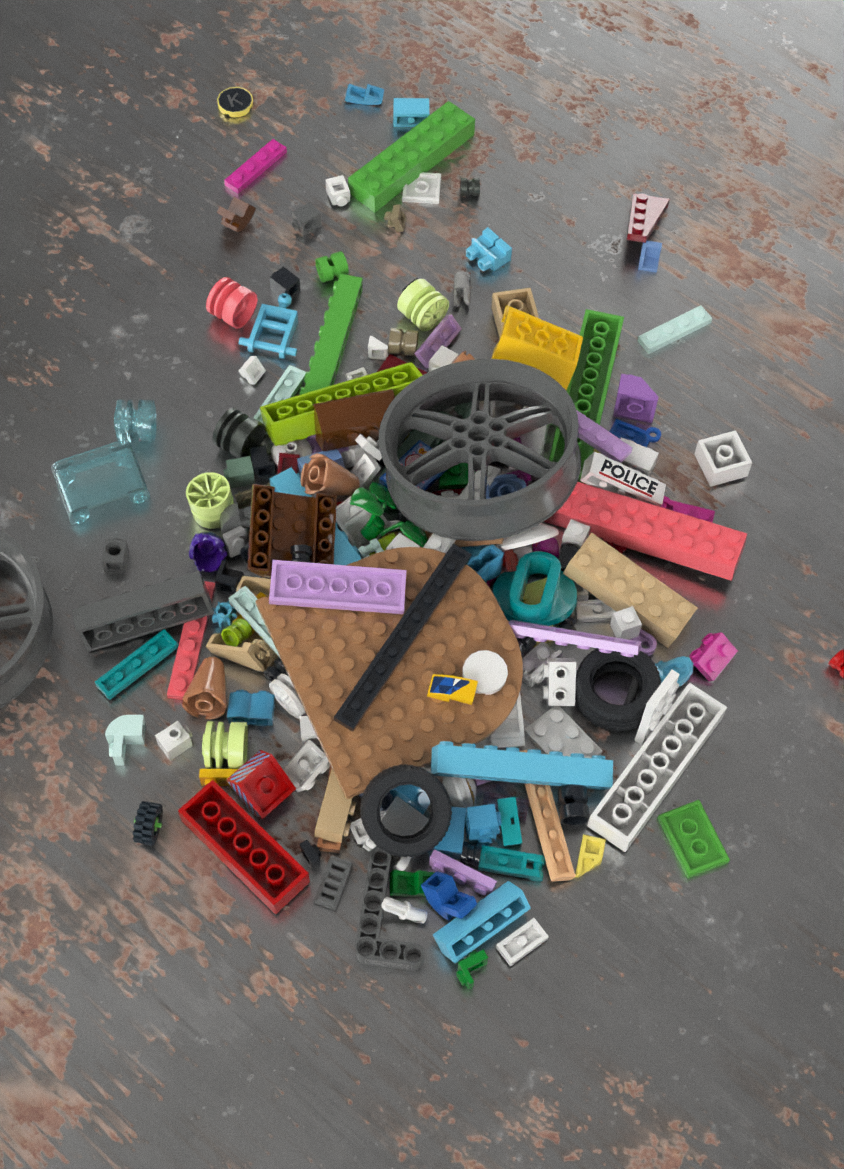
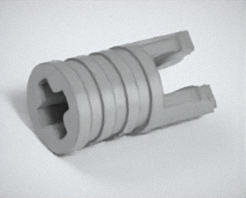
(462, 288)

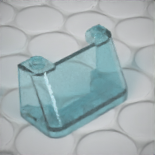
(99, 479)

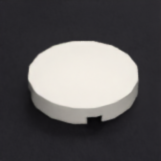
(487, 669)

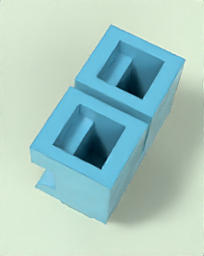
(490, 250)

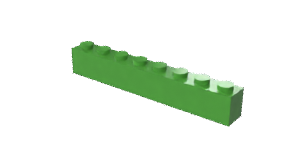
(334, 333)

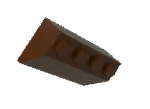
(344, 419)

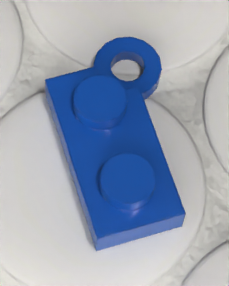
(633, 433)

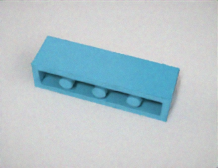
(482, 922)

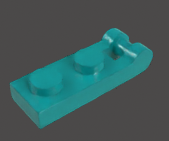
(511, 863)

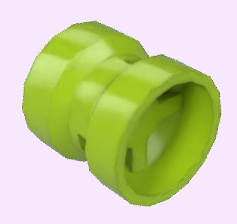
(236, 633)

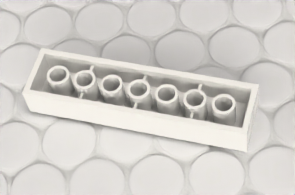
(656, 767)

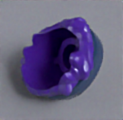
(207, 551)

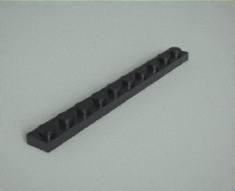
(402, 638)

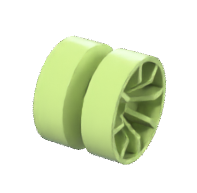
(208, 497)

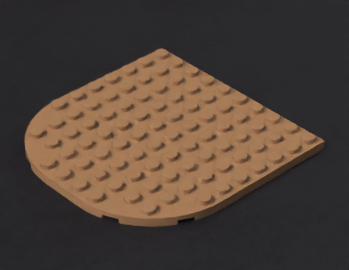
(333, 647)

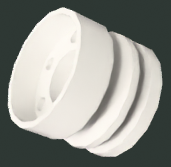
(287, 695)

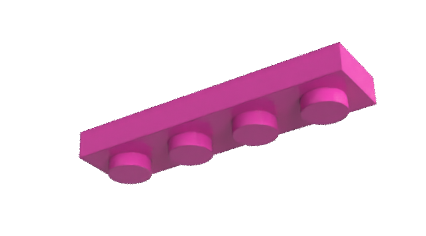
(255, 166)

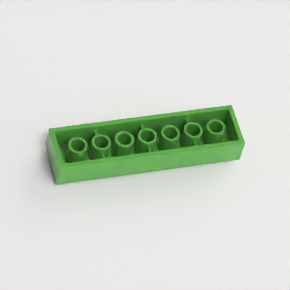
(410, 155)

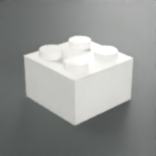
(723, 458)

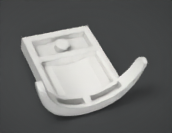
(353, 519)

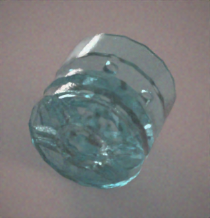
(131, 420)

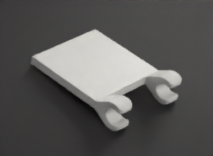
(403, 821)

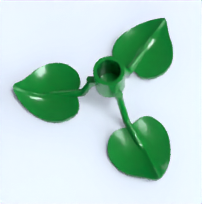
(369, 501)

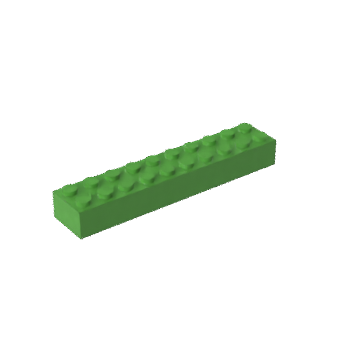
(592, 375)

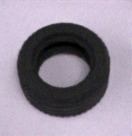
(608, 715)
(420, 841)

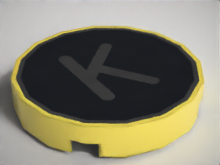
(235, 101)

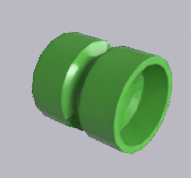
(331, 266)

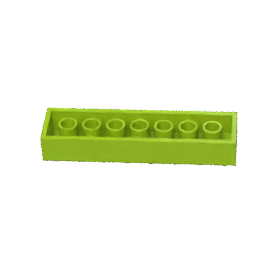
(294, 416)

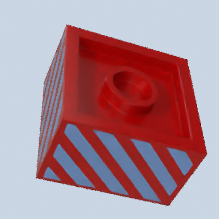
(261, 784)

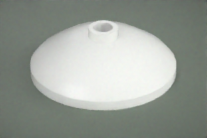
(533, 535)

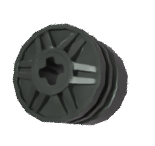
(238, 433)

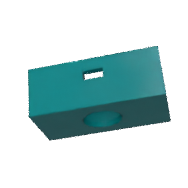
(510, 832)

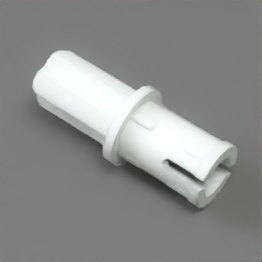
(404, 910)

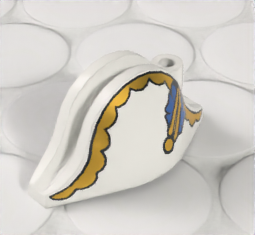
(461, 791)

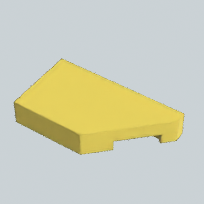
(590, 854)

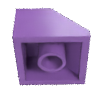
(635, 399)

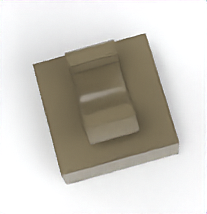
(396, 218)

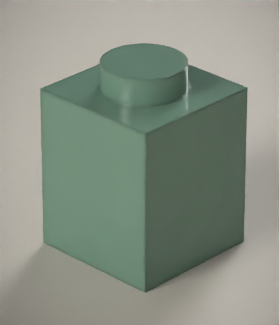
(239, 472)

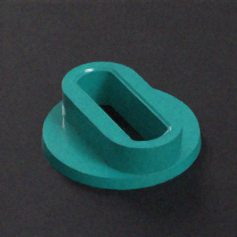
(557, 599)

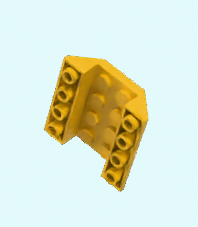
(538, 345)

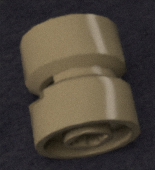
(403, 341)

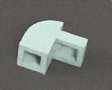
(123, 731)

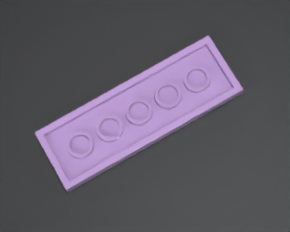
(337, 587)

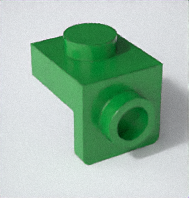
(471, 963)

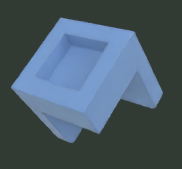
(650, 256)

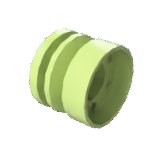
(423, 304)
(225, 745)

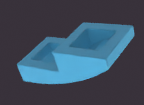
(370, 96)

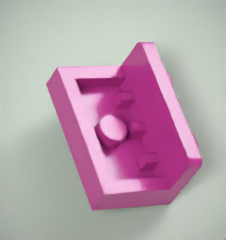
(713, 655)

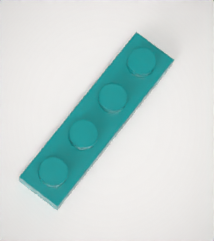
(136, 664)

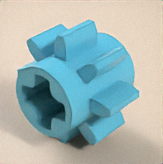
(220, 610)

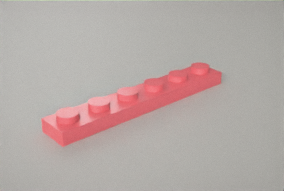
(188, 652)

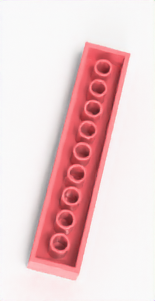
(654, 530)

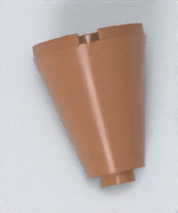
(327, 477)
(207, 690)

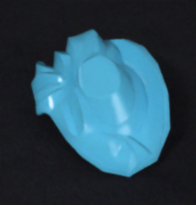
(681, 665)

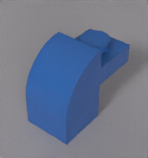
(445, 897)

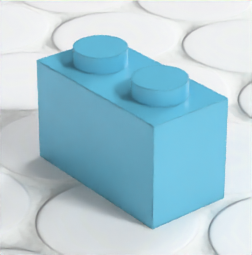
(409, 111)

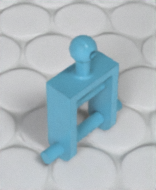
(275, 314)

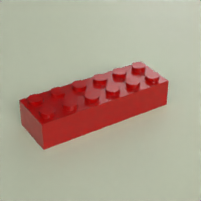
(244, 846)

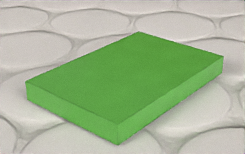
(693, 839)

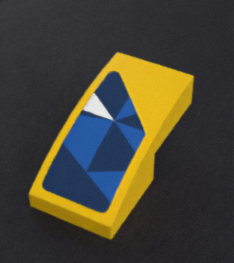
(452, 687)

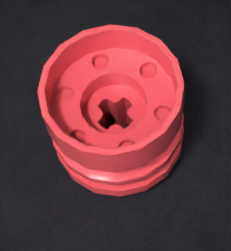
(231, 302)

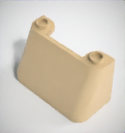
(251, 652)

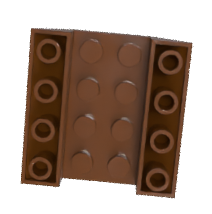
(289, 520)

